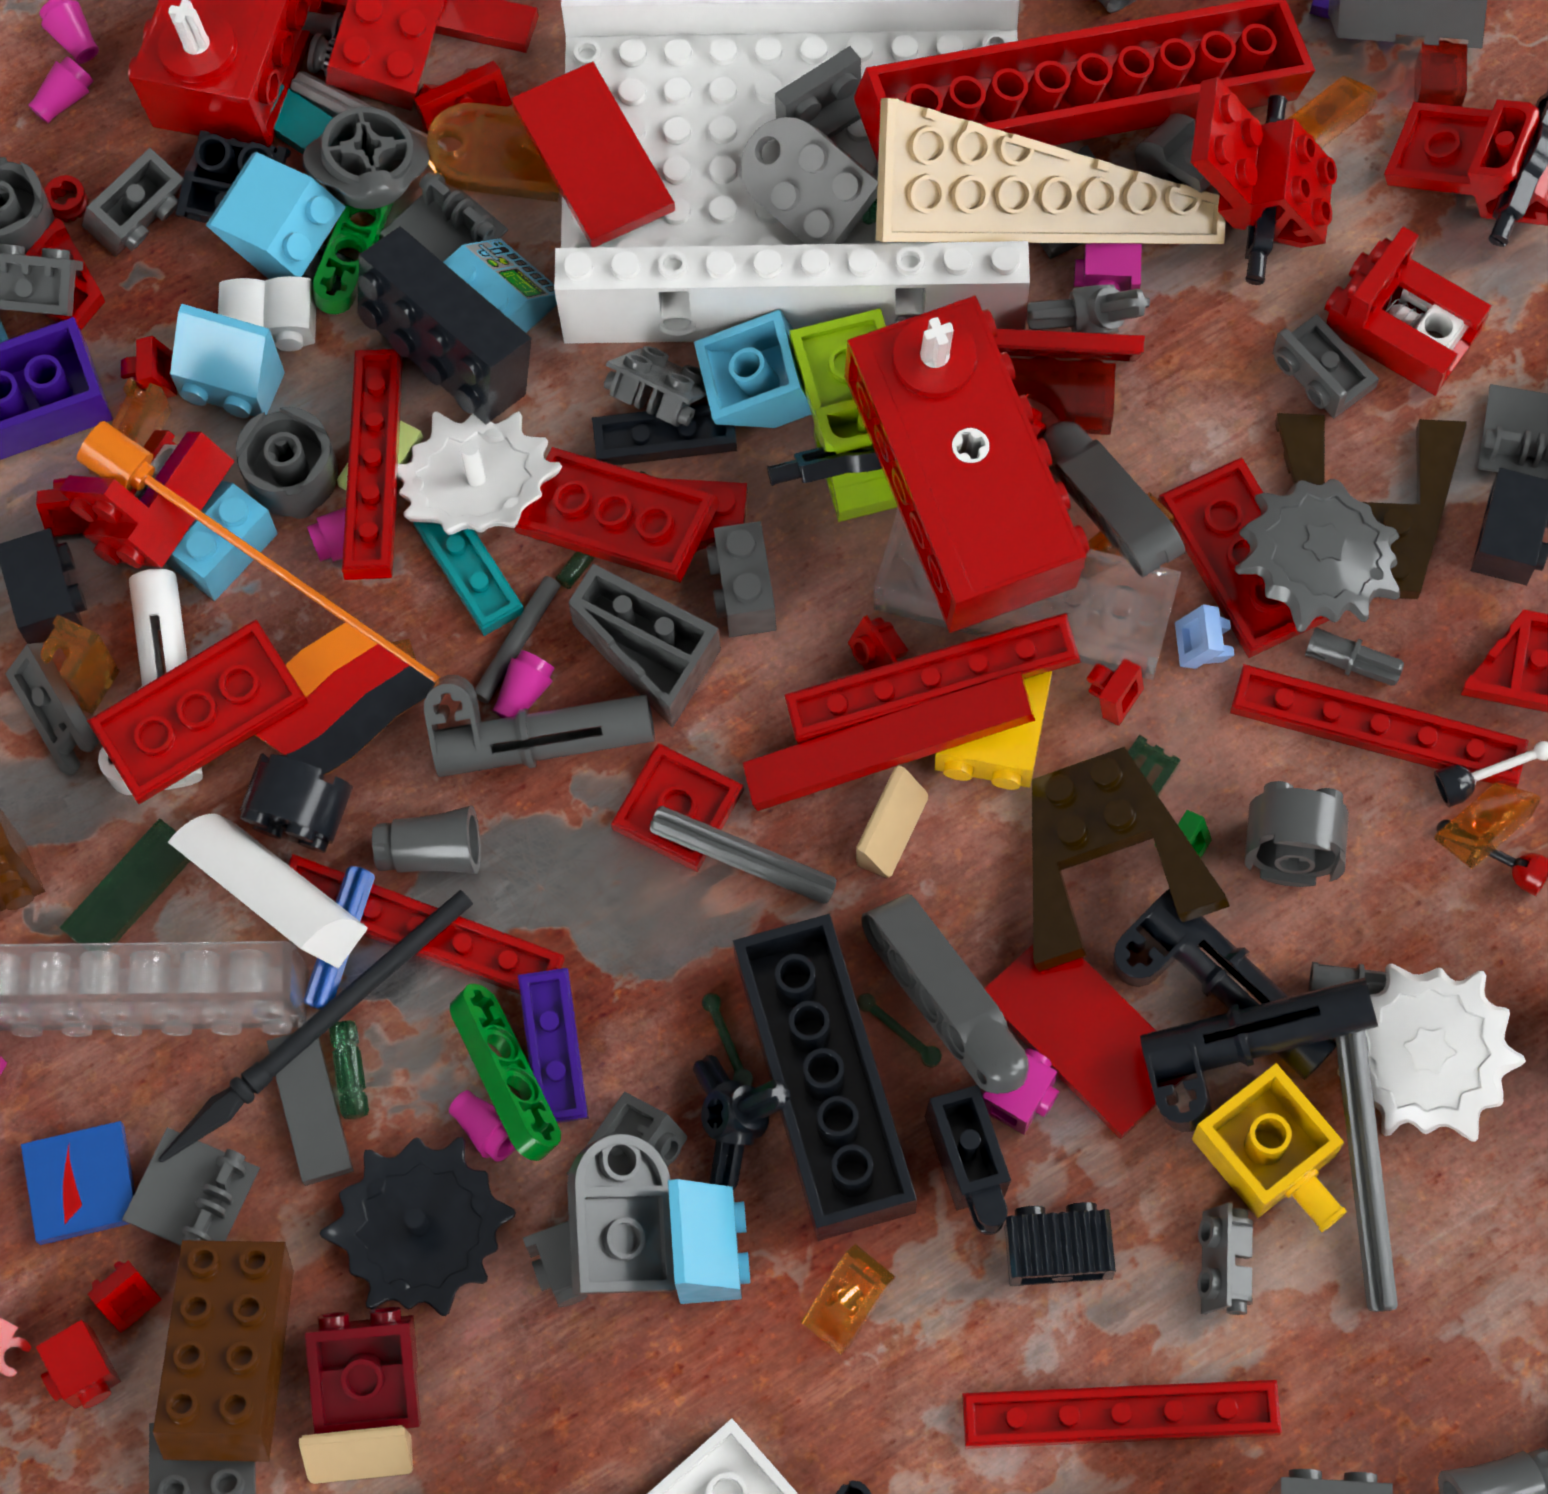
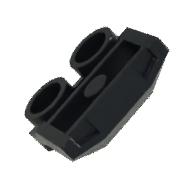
(214, 170)

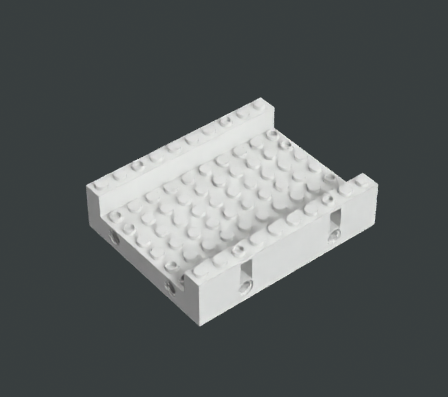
(694, 92)

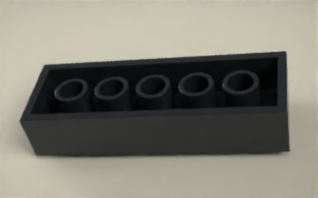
(821, 1053)

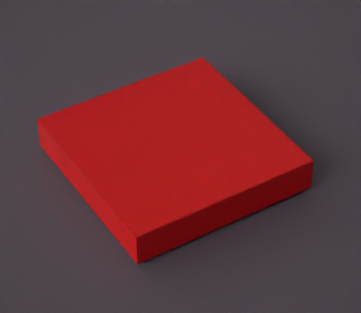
(681, 786)

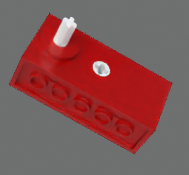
(220, 64)
(965, 463)

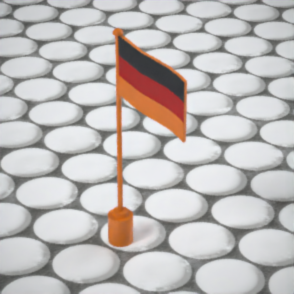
(349, 676)

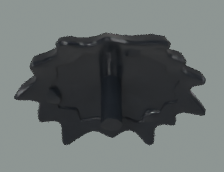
(418, 1225)

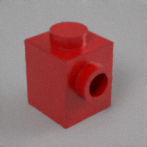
(77, 1367)

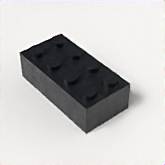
(443, 325)

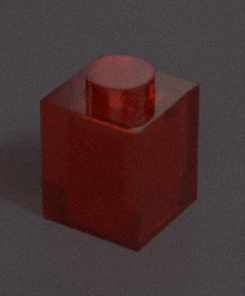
(1441, 74)

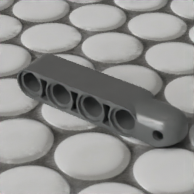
(1112, 499)
(946, 993)

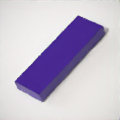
(554, 1042)

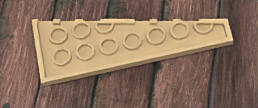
(980, 184)

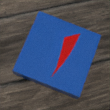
(78, 1182)

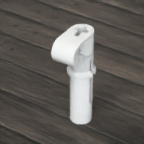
(154, 609)

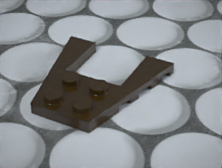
(1417, 524)
(1092, 813)

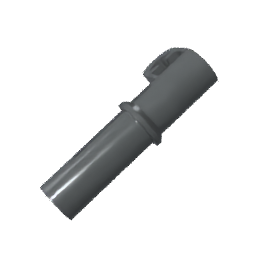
(475, 748)

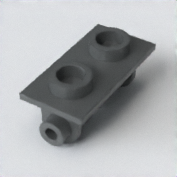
(1223, 1236)

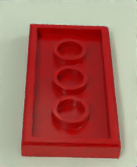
(593, 154)
(1070, 344)
(619, 515)
(1209, 519)
(197, 711)
(1085, 1034)

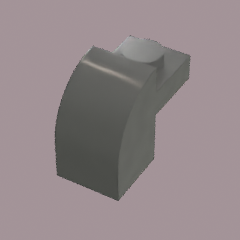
(1168, 153)

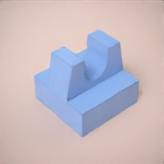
(1201, 637)

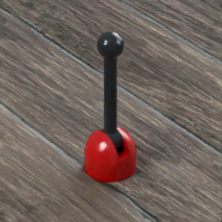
(1528, 870)

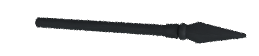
(225, 1105)

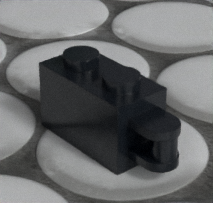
(970, 1156)

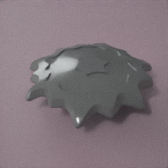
(1320, 552)

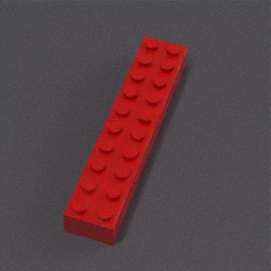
(1103, 75)

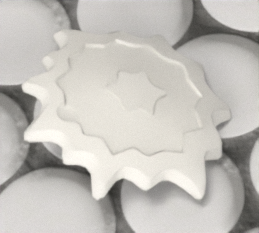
(474, 474)
(1437, 1051)

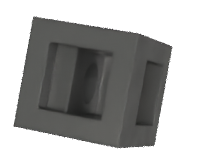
(555, 1263)

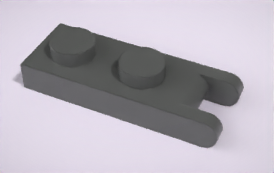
(51, 707)

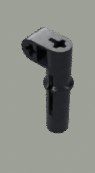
(1184, 945)
(1247, 1035)

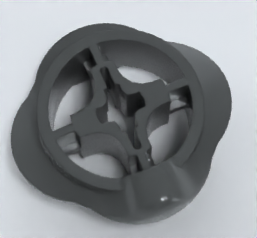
(359, 157)

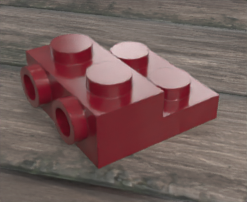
(363, 1371)

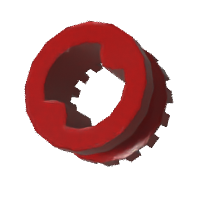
(74, 206)

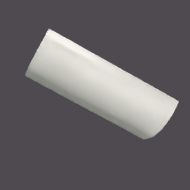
(269, 887)

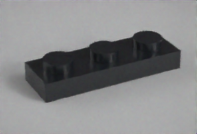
(646, 438)

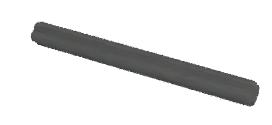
(1366, 1172)

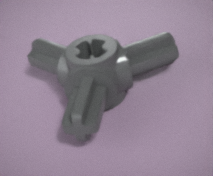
(1088, 310)

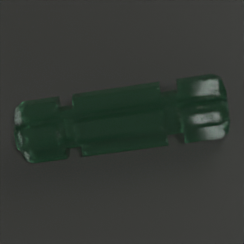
(349, 1070)

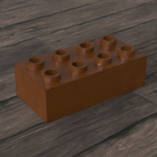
(224, 1351)

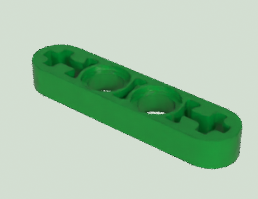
(352, 236)
(526, 1121)

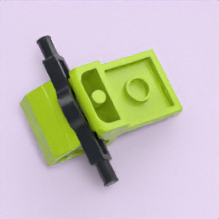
(841, 440)

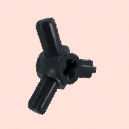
(734, 1115)

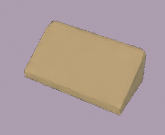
(891, 823)
(357, 1454)

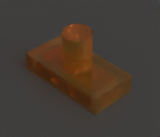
(848, 1299)

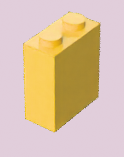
(1005, 756)

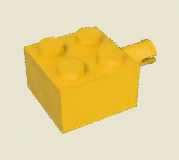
(1272, 1146)

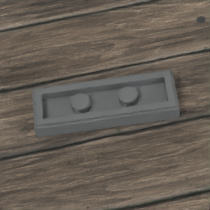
(312, 1115)

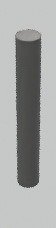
(516, 638)

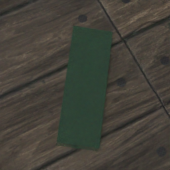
(127, 889)

